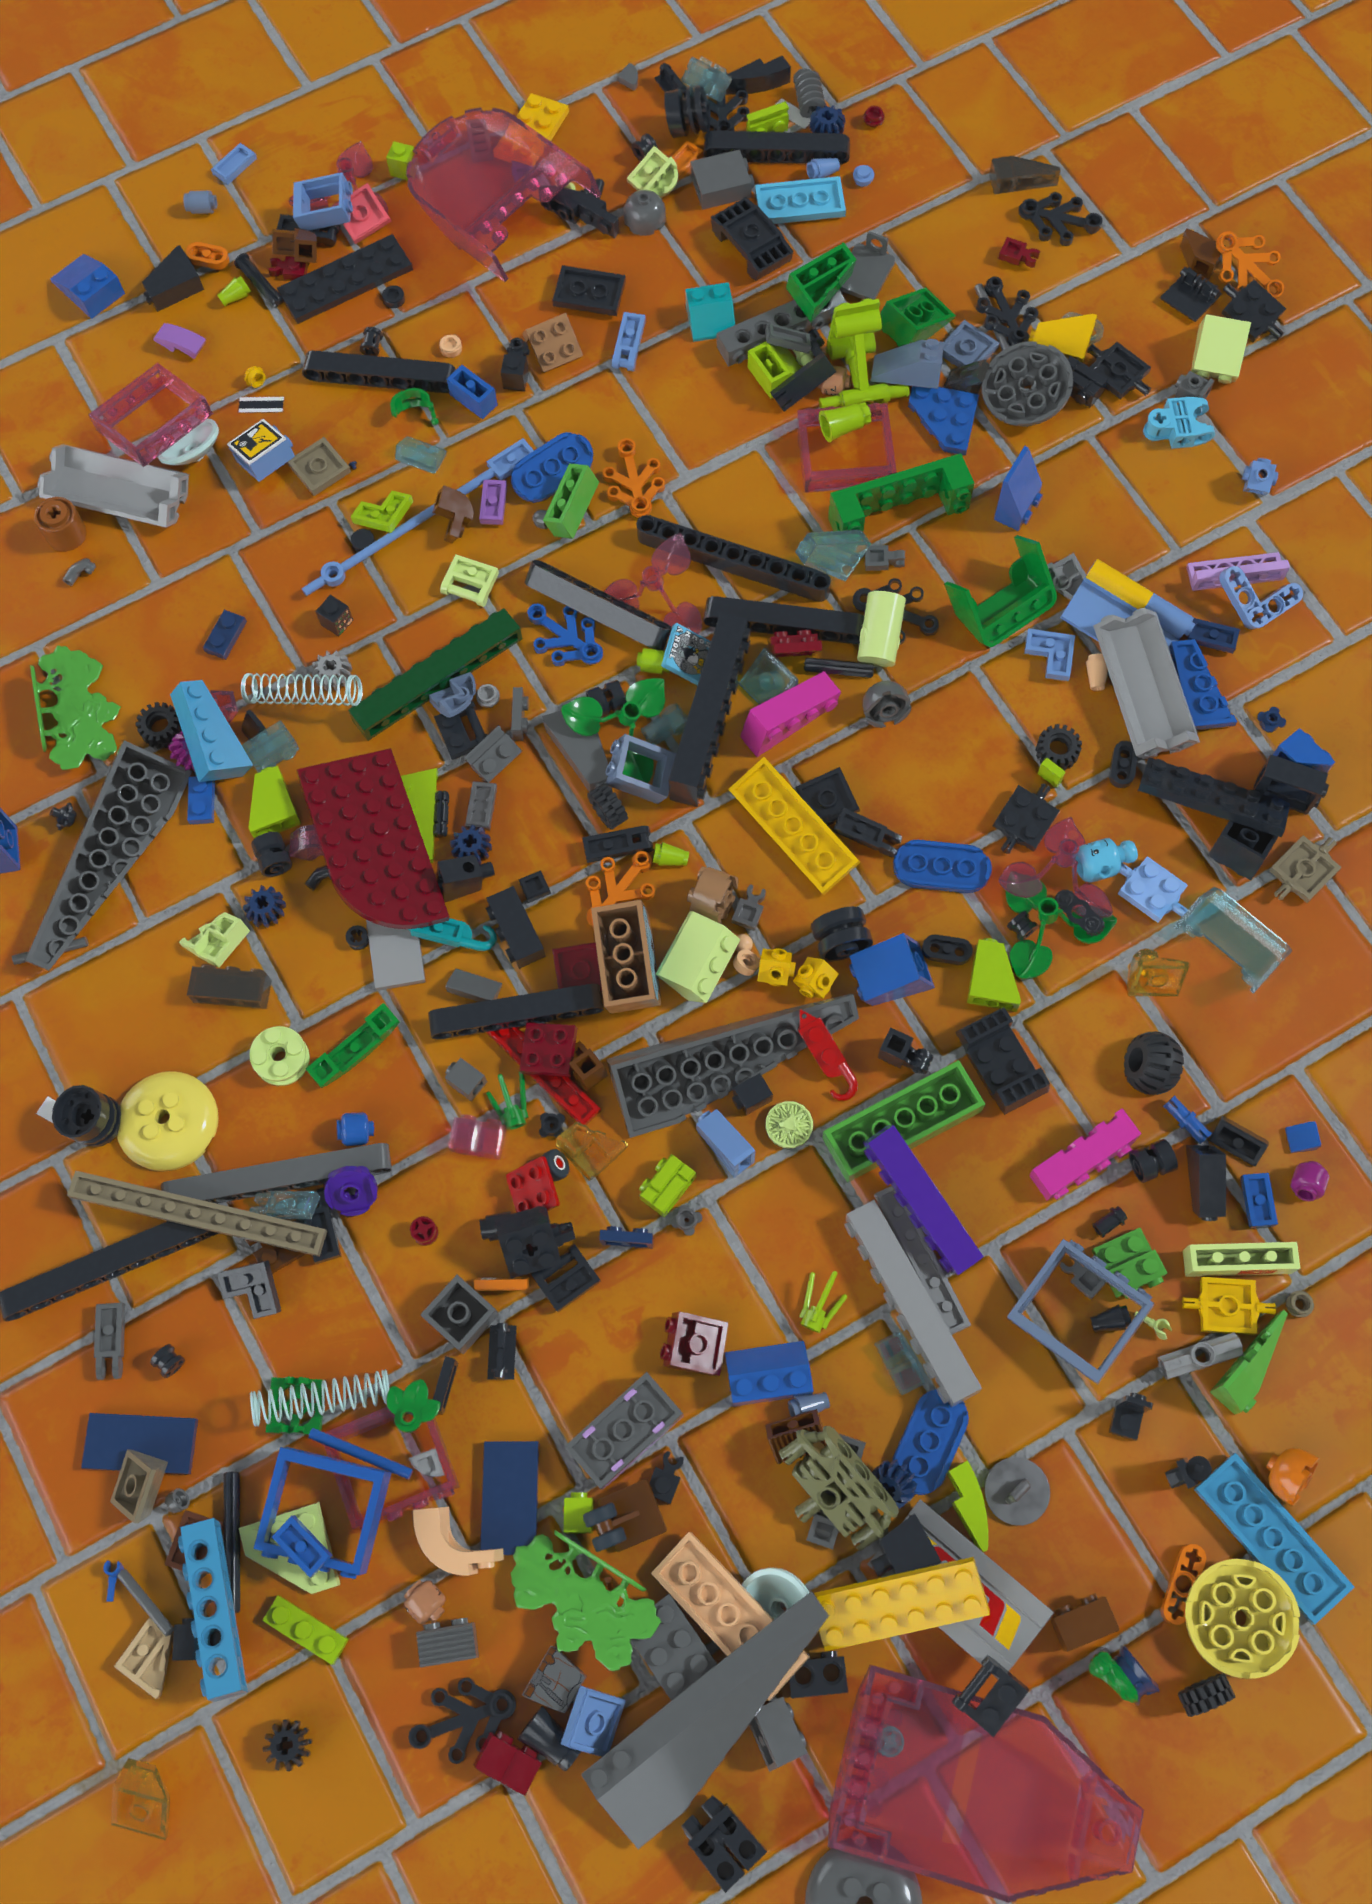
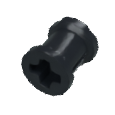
(371, 341)

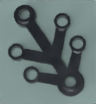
(722, 109)
(1034, 211)
(1014, 333)
(907, 616)
(468, 1717)

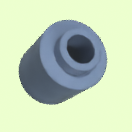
(200, 202)

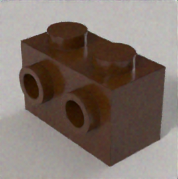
(1084, 1623)

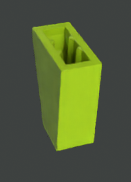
(271, 804)
(992, 977)

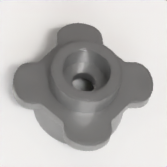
(686, 1212)

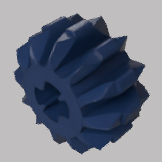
(827, 120)
(477, 838)
(260, 899)
(896, 1481)

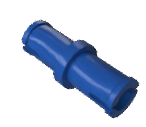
(1187, 1119)

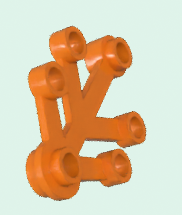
(1247, 262)
(634, 482)
(618, 892)

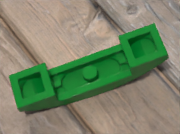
(354, 1048)

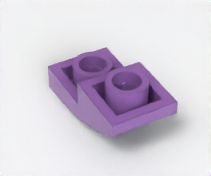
(175, 337)

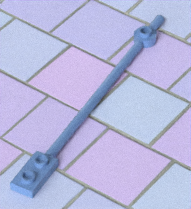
(499, 466)

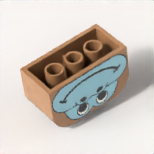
(626, 956)

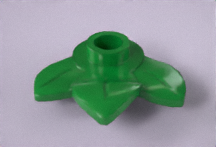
(414, 1402)

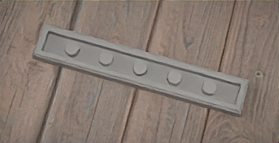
(923, 1261)

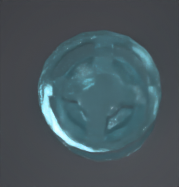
(893, 1743)

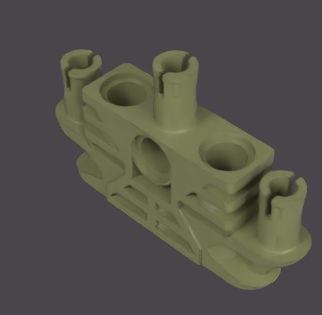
(844, 1473)

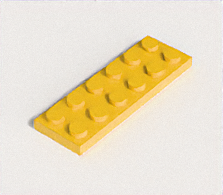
(794, 826)
(902, 1603)

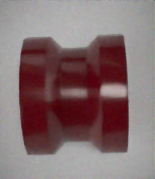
(421, 1226)

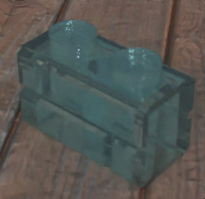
(713, 79)
(271, 747)

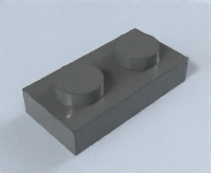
(519, 705)

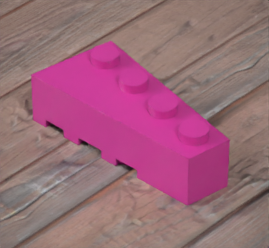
(788, 712)
(1085, 1156)

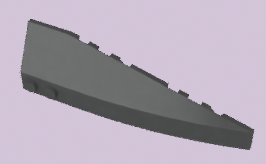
(689, 1072)

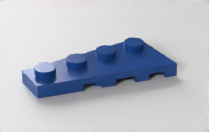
(1199, 687)

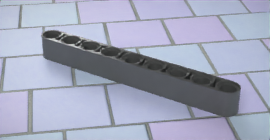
(279, 1175)

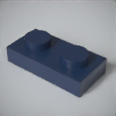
(224, 634)
(1214, 635)
(616, 1237)

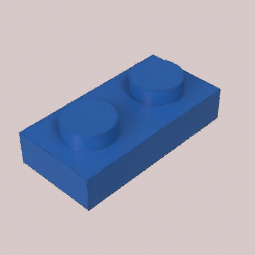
(200, 801)
(1259, 1200)
(302, 1546)

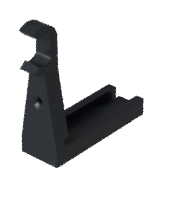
(807, 377)

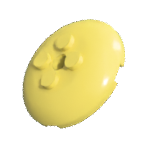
(183, 1136)
(1270, 1612)

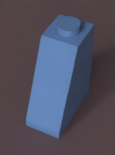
(725, 1142)

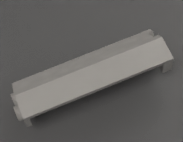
(114, 485)
(1146, 683)

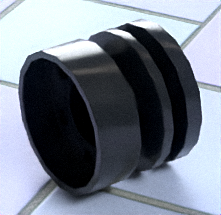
(687, 111)
(86, 1116)

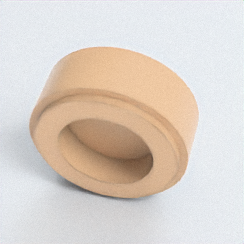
(450, 346)

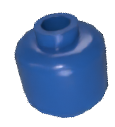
(354, 1129)

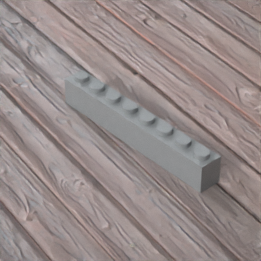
(912, 1303)

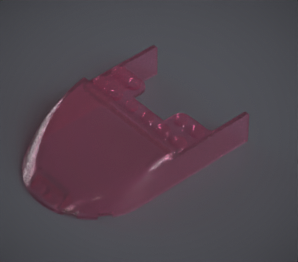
(480, 171)

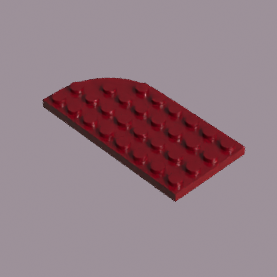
(372, 841)

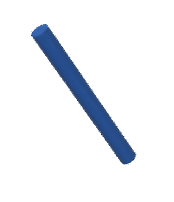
(360, 1453)

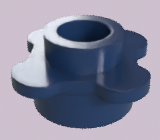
(1268, 725)

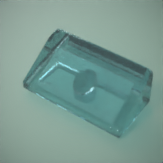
(419, 454)

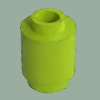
(651, 660)

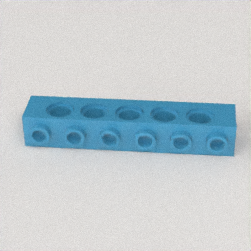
(233, 1679)

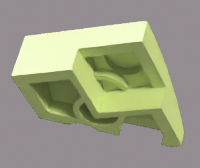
(217, 939)

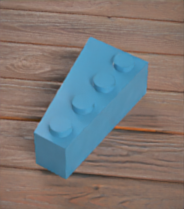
(207, 734)

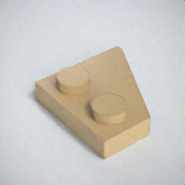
(147, 1659)

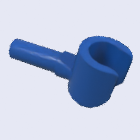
(112, 1580)

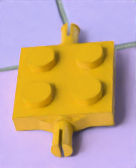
(1228, 1306)

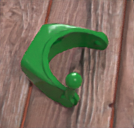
(402, 402)

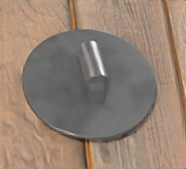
(1017, 1491)

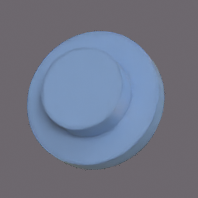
(863, 175)

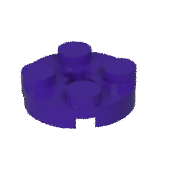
(355, 1177)

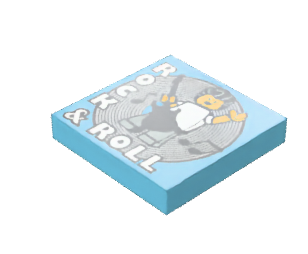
(685, 653)

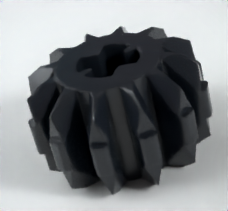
(294, 1754)

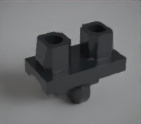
(1189, 1472)

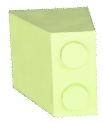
(1220, 348)

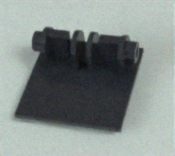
(1191, 294)

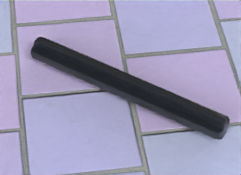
(231, 1514)

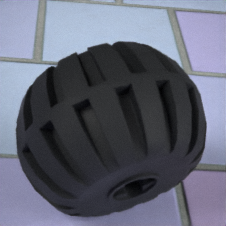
(1153, 1063)

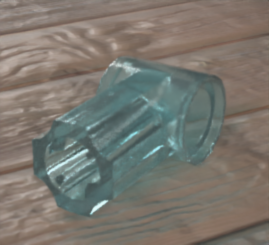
(670, 722)

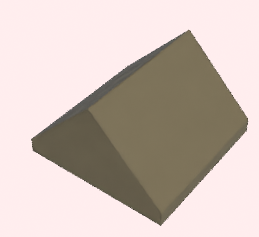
(138, 1485)

